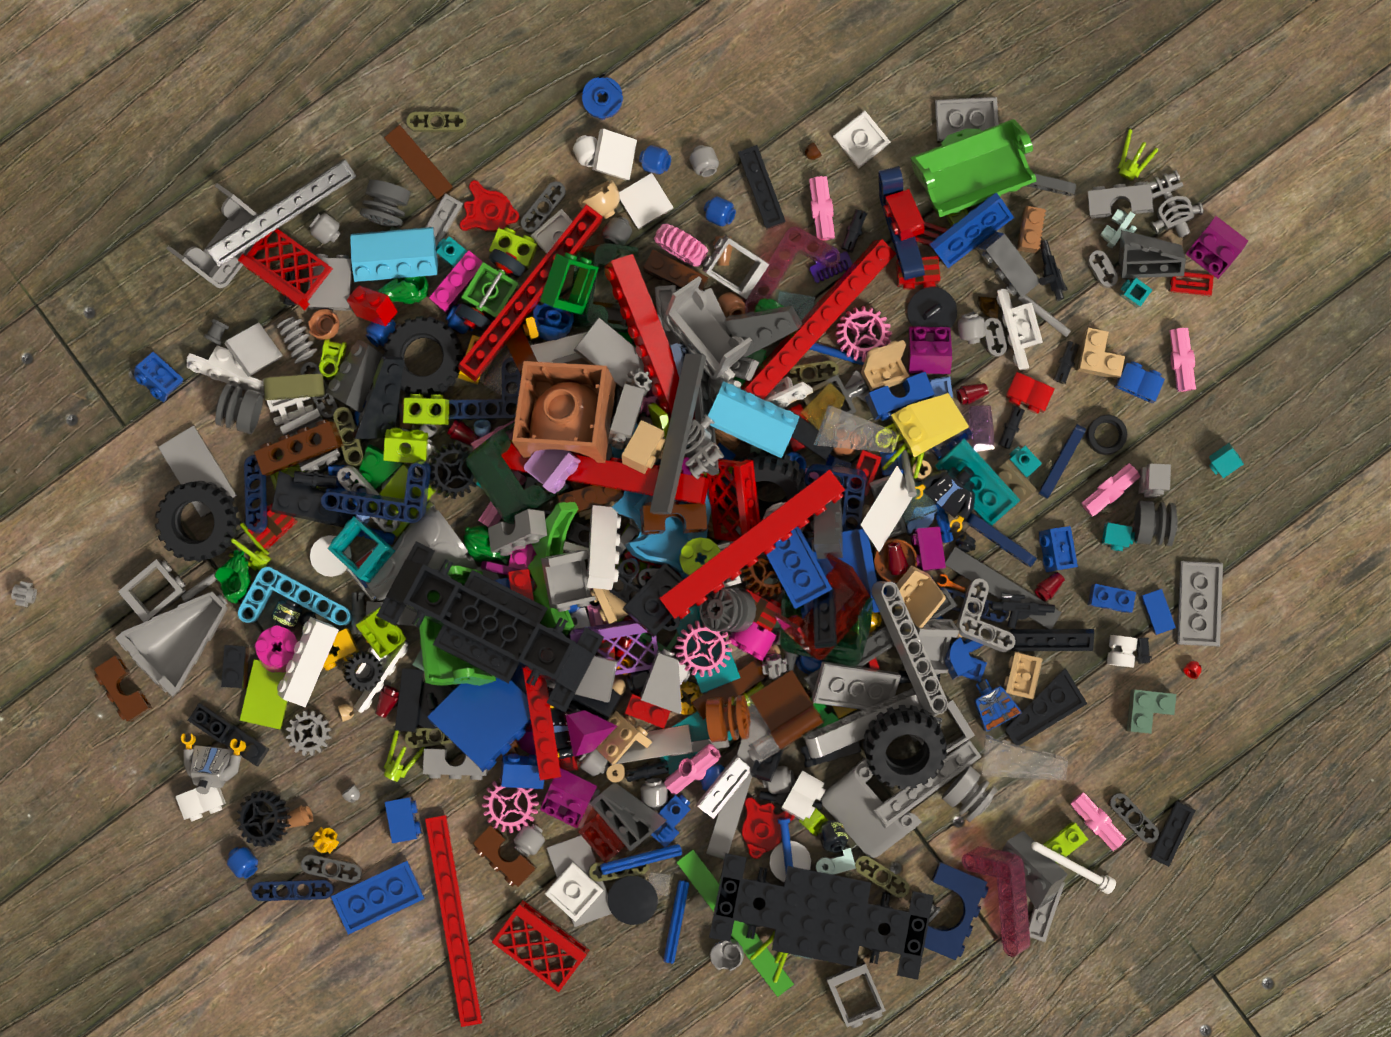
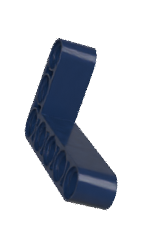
(907, 250)
(482, 405)
(851, 490)
(384, 502)

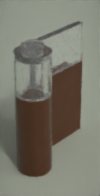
(779, 716)

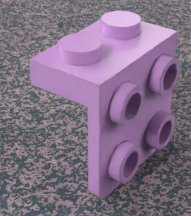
(552, 467)

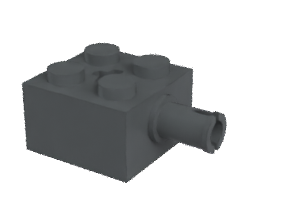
(848, 392)

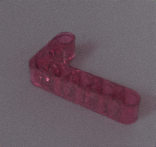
(783, 265)
(1011, 893)

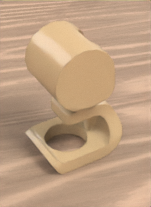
(615, 772)

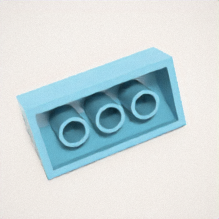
(393, 254)
(752, 419)

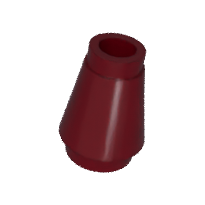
(970, 393)
(461, 432)
(896, 559)
(1048, 587)
(386, 701)

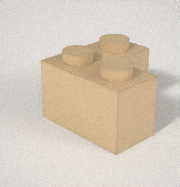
(1094, 358)
(644, 447)

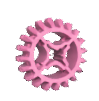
(681, 245)
(873, 319)
(712, 663)
(500, 819)

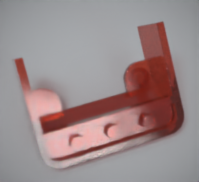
(850, 599)

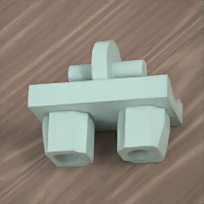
(1123, 220)

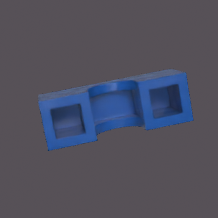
(884, 404)

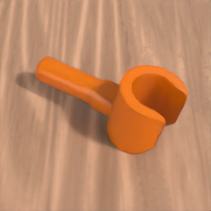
(950, 584)

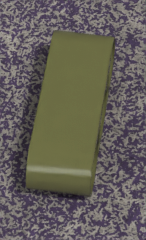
(293, 387)
(344, 428)

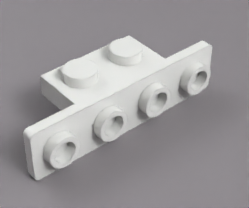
(1021, 327)
(225, 368)
(786, 393)
(388, 664)

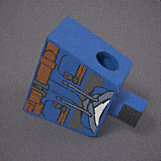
(994, 706)

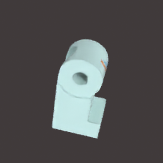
(836, 864)

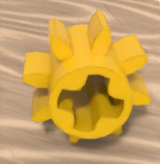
(325, 840)

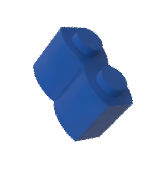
(1140, 382)

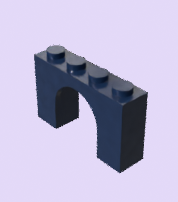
(971, 890)

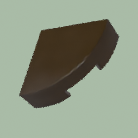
(988, 306)

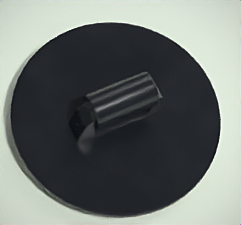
(932, 308)
(431, 698)
(632, 900)

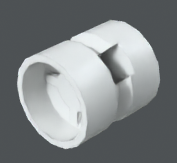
(1122, 651)

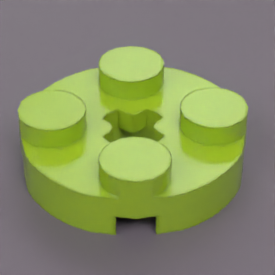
(692, 548)

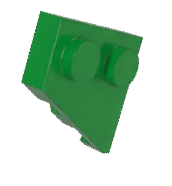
(374, 467)

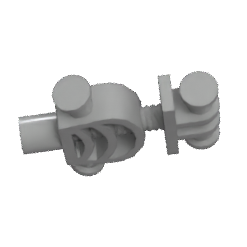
(1179, 223)
(700, 449)

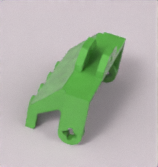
(974, 166)
(438, 665)

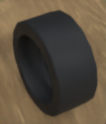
(1106, 419)

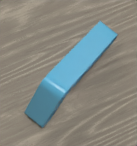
(294, 595)

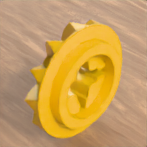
(689, 688)

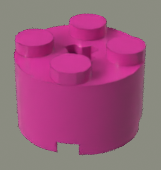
(271, 639)
(754, 640)

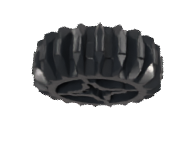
(447, 478)
(272, 826)

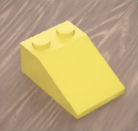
(929, 423)

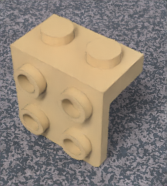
(884, 366)
(920, 595)
(611, 605)
(622, 737)

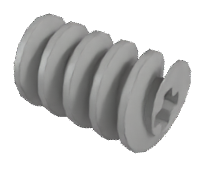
(296, 339)

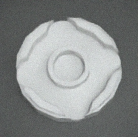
(324, 560)
(800, 858)

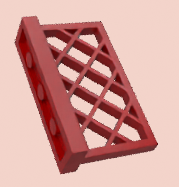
(279, 283)
(745, 501)
(548, 930)

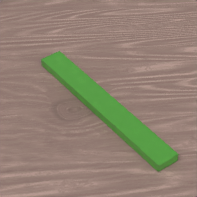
(708, 888)

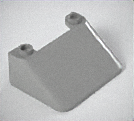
(852, 805)

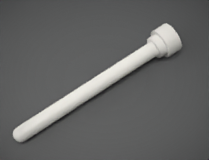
(1105, 883)

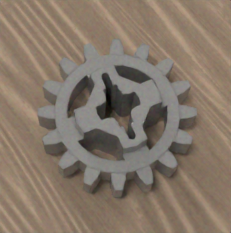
(303, 741)

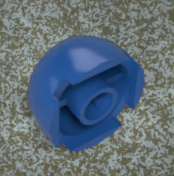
(552, 322)

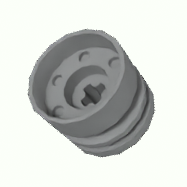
(969, 793)

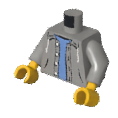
(211, 765)

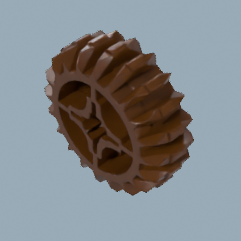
(757, 582)

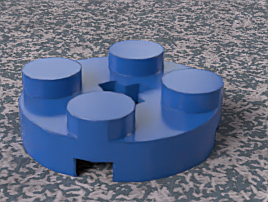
(601, 86)

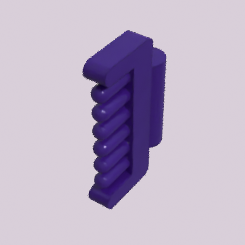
(830, 258)

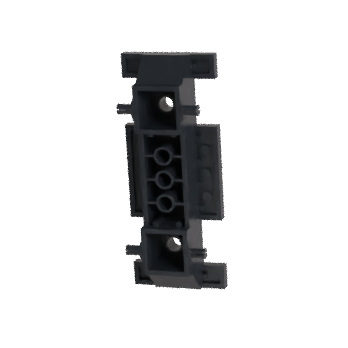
(490, 625)
(821, 916)

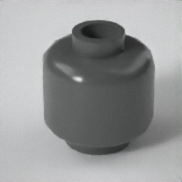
(617, 231)

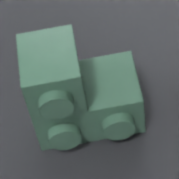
(1144, 704)

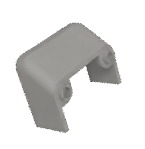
(202, 262)
(701, 332)

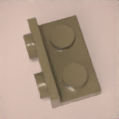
(1015, 481)

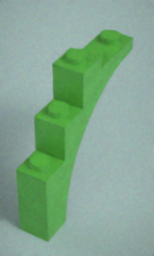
(550, 545)

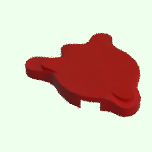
(487, 210)
(761, 827)

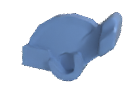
(920, 523)

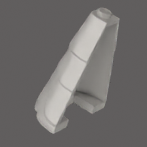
(430, 531)
(174, 640)

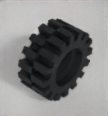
(353, 662)

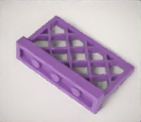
(618, 630)

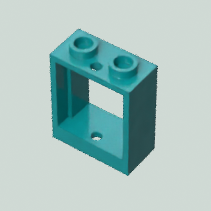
(375, 560)

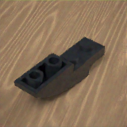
(225, 731)

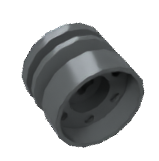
(385, 202)
(234, 407)
(1157, 523)
(728, 610)

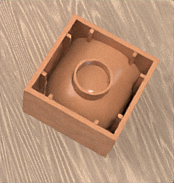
(564, 409)

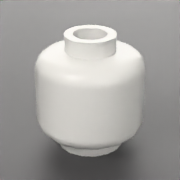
(585, 150)

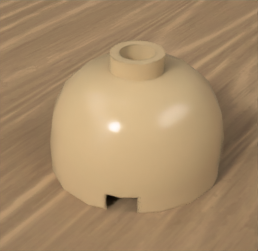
(602, 199)

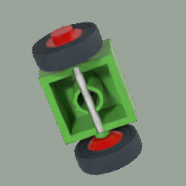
(490, 290)

